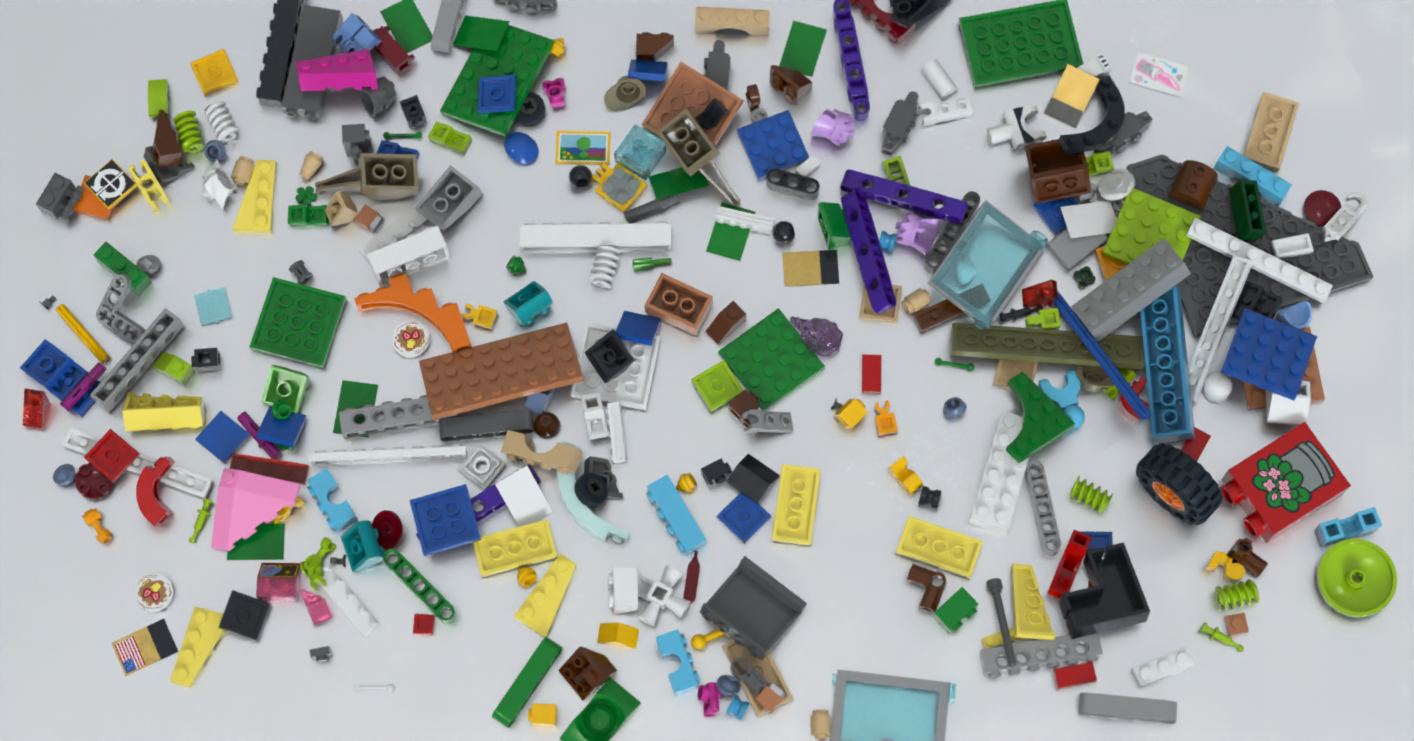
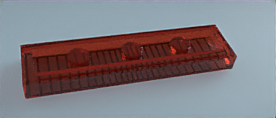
(271, 468)

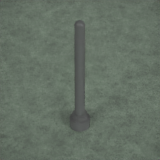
(995, 587)

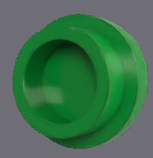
(516, 265)
(281, 409)

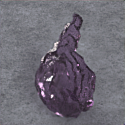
(819, 334)

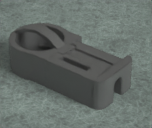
(751, 678)

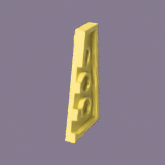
(543, 602)

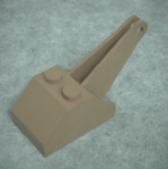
(693, 148)
(377, 177)

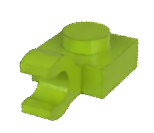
(1046, 319)
(1128, 374)

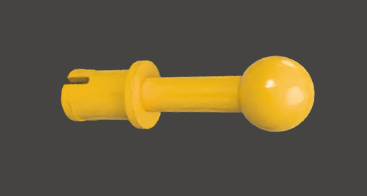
(699, 641)

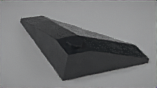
(911, 11)

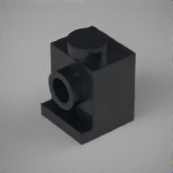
(413, 104)
(201, 355)
(715, 473)

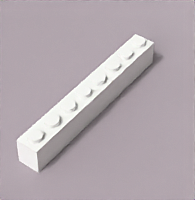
(589, 236)

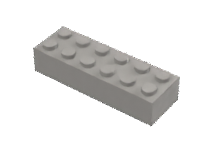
(1131, 289)

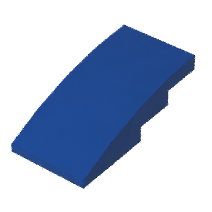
(58, 374)

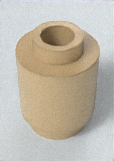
(242, 170)
(916, 301)
(820, 724)

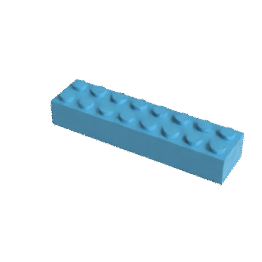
(1167, 369)

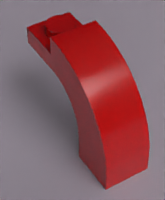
(147, 491)
(1069, 564)

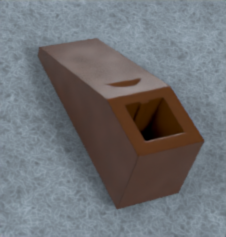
(165, 145)

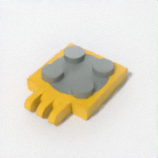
(618, 186)

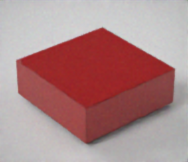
(423, 624)

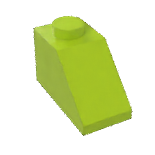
(174, 368)

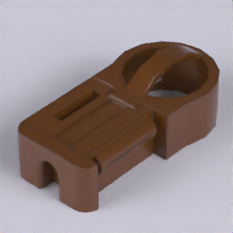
(753, 97)

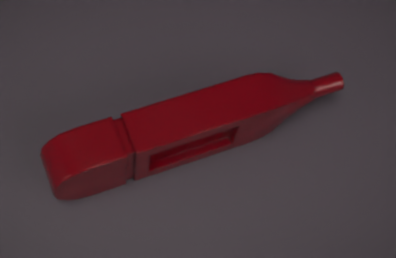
(692, 579)

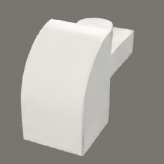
(594, 416)

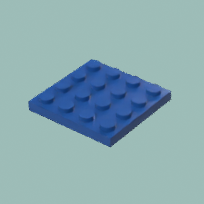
(1269, 354)

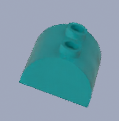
(528, 303)
(362, 546)

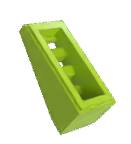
(898, 160)

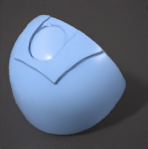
(1297, 315)

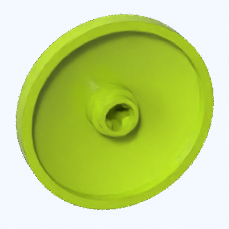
(1356, 578)

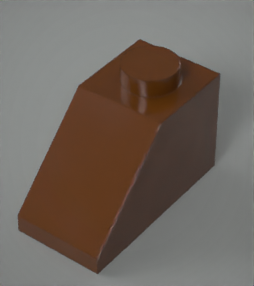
(726, 323)
(742, 403)

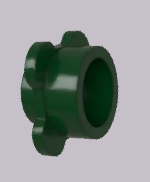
(1084, 281)

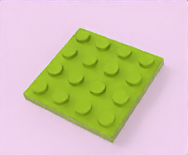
(1144, 223)

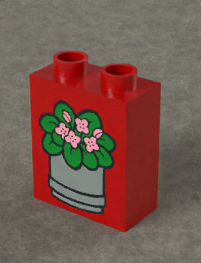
(1283, 483)

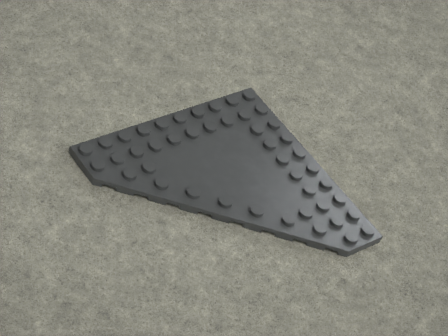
(1332, 261)

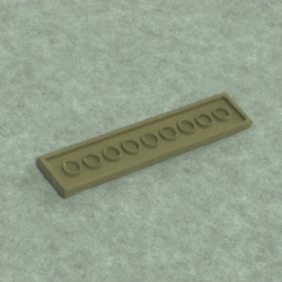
(1043, 346)

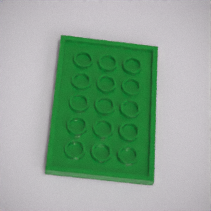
(1020, 42)
(518, 54)

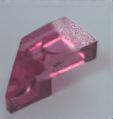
(316, 607)

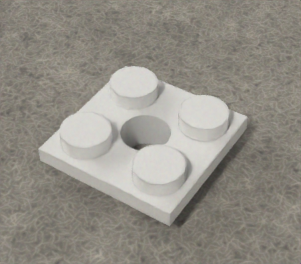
(484, 477)

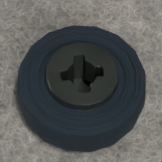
(533, 113)
(591, 489)

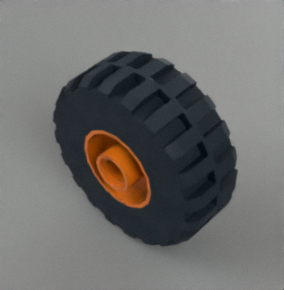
(1179, 484)

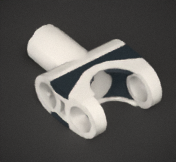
(1016, 129)

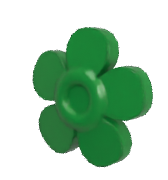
(306, 196)

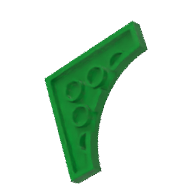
(1041, 419)

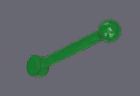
(418, 135)
(938, 362)

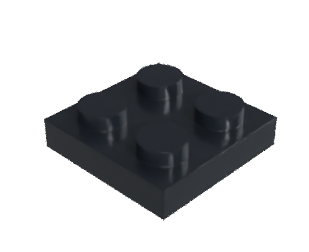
(243, 615)

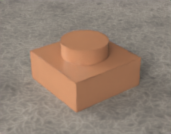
(1236, 624)

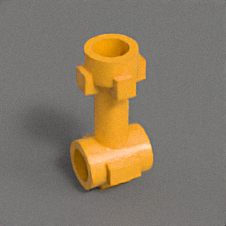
(92, 517)

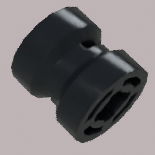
(925, 496)

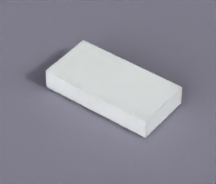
(1292, 246)

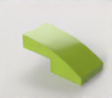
(157, 97)
(449, 138)
(1099, 163)

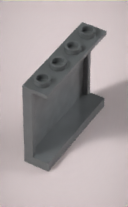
(753, 608)

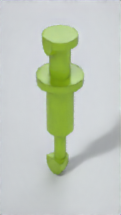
(200, 519)
(1215, 633)

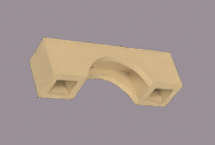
(749, 20)
(561, 457)

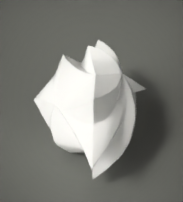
(216, 184)

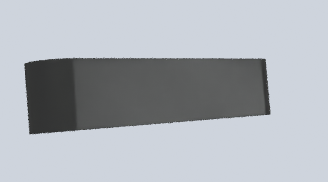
(949, 240)
(485, 425)

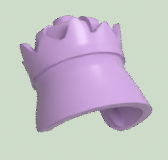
(834, 127)
(917, 232)

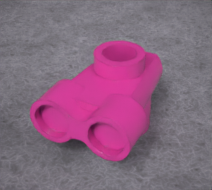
(555, 91)
(711, 697)

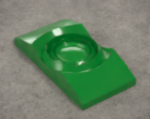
(602, 715)

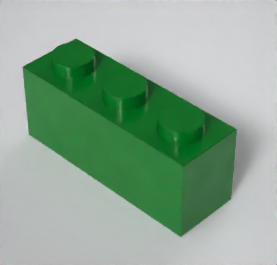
(118, 264)

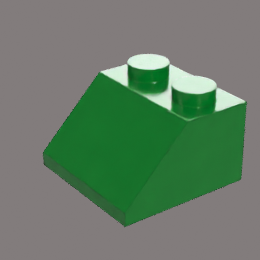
(833, 225)

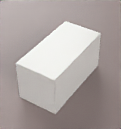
(808, 167)

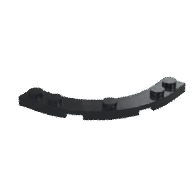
(1107, 129)

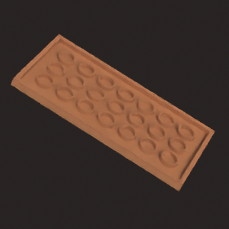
(500, 371)

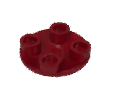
(1321, 207)
(92, 482)

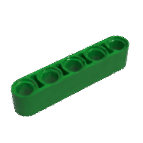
(415, 578)
(527, 682)

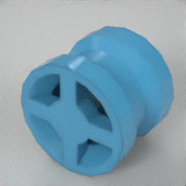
(887, 241)
(737, 707)

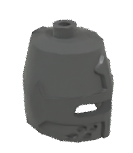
(377, 100)

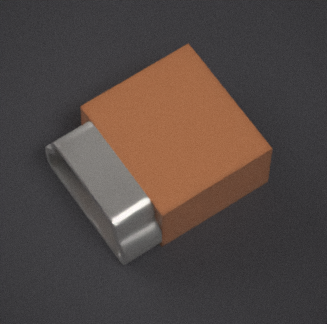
(369, 219)
(770, 697)

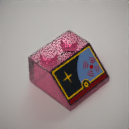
(278, 582)

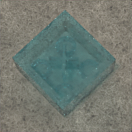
(640, 152)

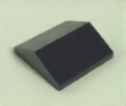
(609, 356)
(752, 478)

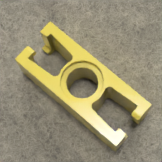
(153, 190)

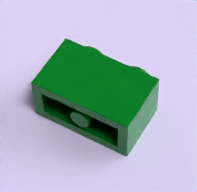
(956, 610)

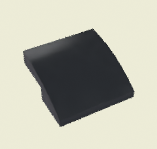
(1257, 300)

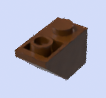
(653, 46)

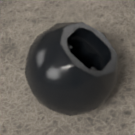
(580, 176)
(783, 232)

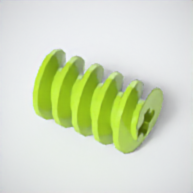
(188, 132)
(1090, 495)
(1236, 593)

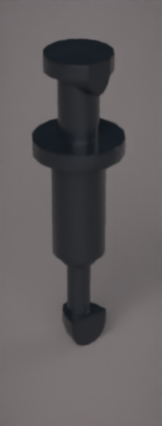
(1014, 314)

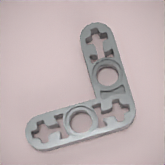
(113, 309)

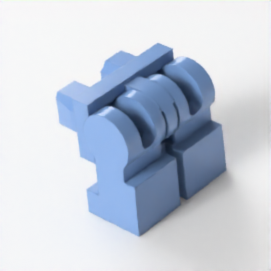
(355, 35)

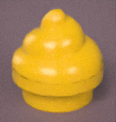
(558, 47)
(686, 482)
(526, 576)

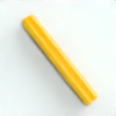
(82, 333)

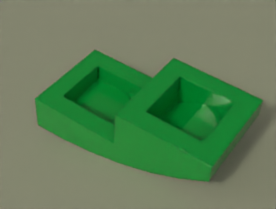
(307, 216)

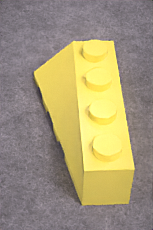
(162, 412)

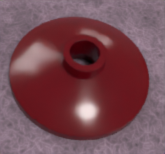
(389, 529)

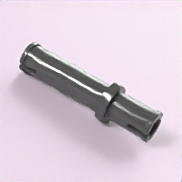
(650, 207)

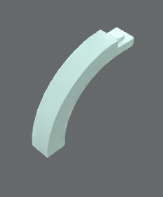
(583, 516)

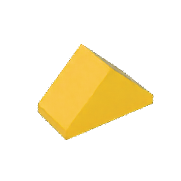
(618, 635)

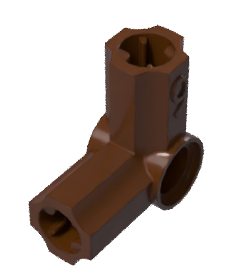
(1242, 553)
(932, 593)

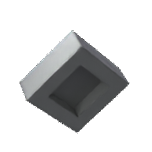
(321, 654)

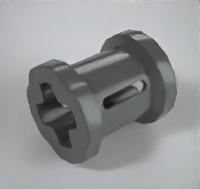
(301, 272)

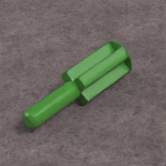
(647, 263)

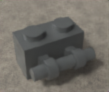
(356, 140)
(57, 195)

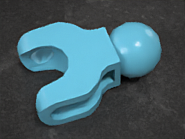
(1066, 397)

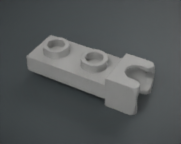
(768, 421)

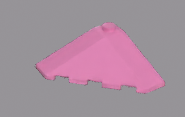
(245, 503)

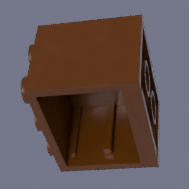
(1056, 173)

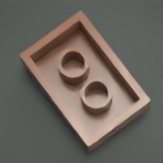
(678, 304)

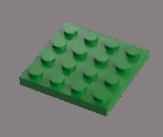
(298, 322)
(771, 359)

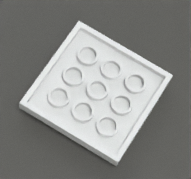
(630, 387)

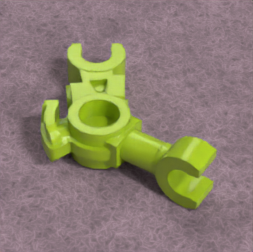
(314, 564)

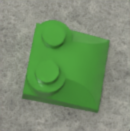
(285, 385)

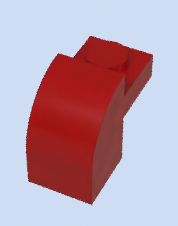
(1126, 408)

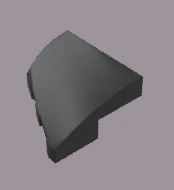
(166, 173)
(603, 469)

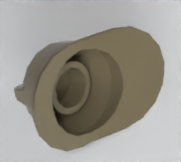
(624, 93)
(1093, 378)

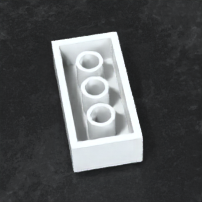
(409, 254)

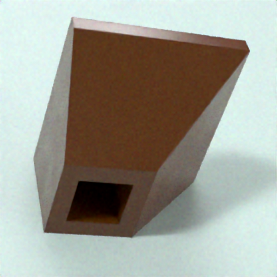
(790, 83)
(587, 671)

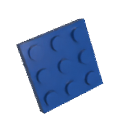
(773, 144)
(445, 520)

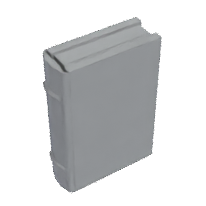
(1073, 251)

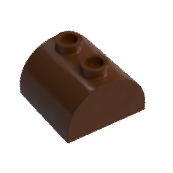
(1193, 184)

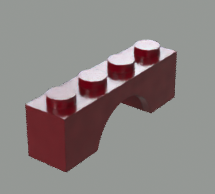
(883, 20)

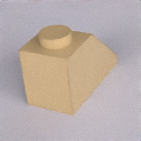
(340, 209)

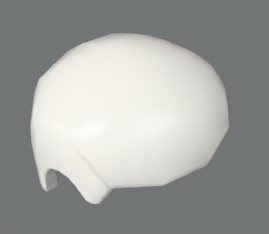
(1217, 387)

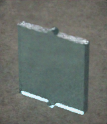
(213, 306)

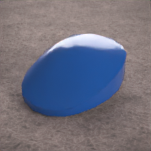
(521, 148)

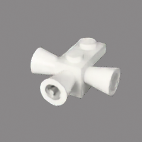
(660, 595)

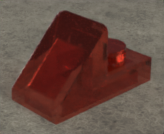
(1040, 294)
(34, 408)

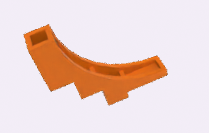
(423, 303)

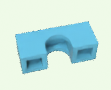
(340, 514)
(1356, 525)
(672, 645)

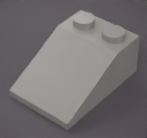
(448, 198)

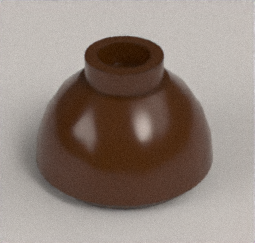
(547, 425)

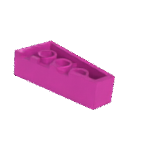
(337, 71)

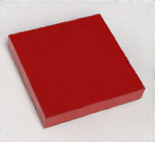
(111, 455)

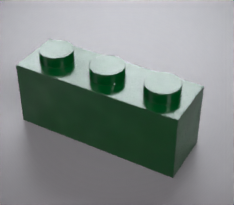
(1247, 210)

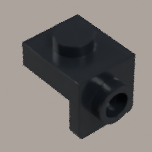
(712, 115)

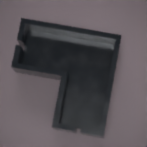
(1112, 600)

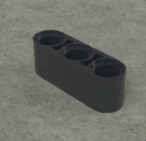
(786, 177)

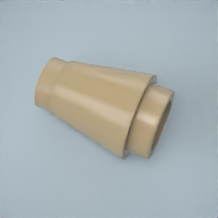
(310, 165)

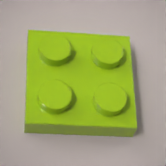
(717, 385)

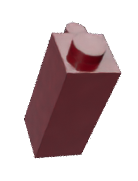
(391, 51)

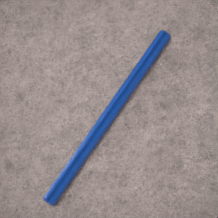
(1102, 358)

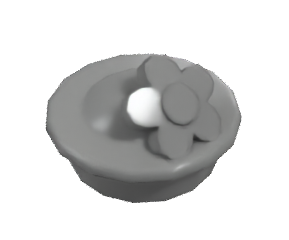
(1088, 197)
(148, 264)

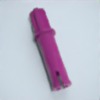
(85, 384)
(252, 428)

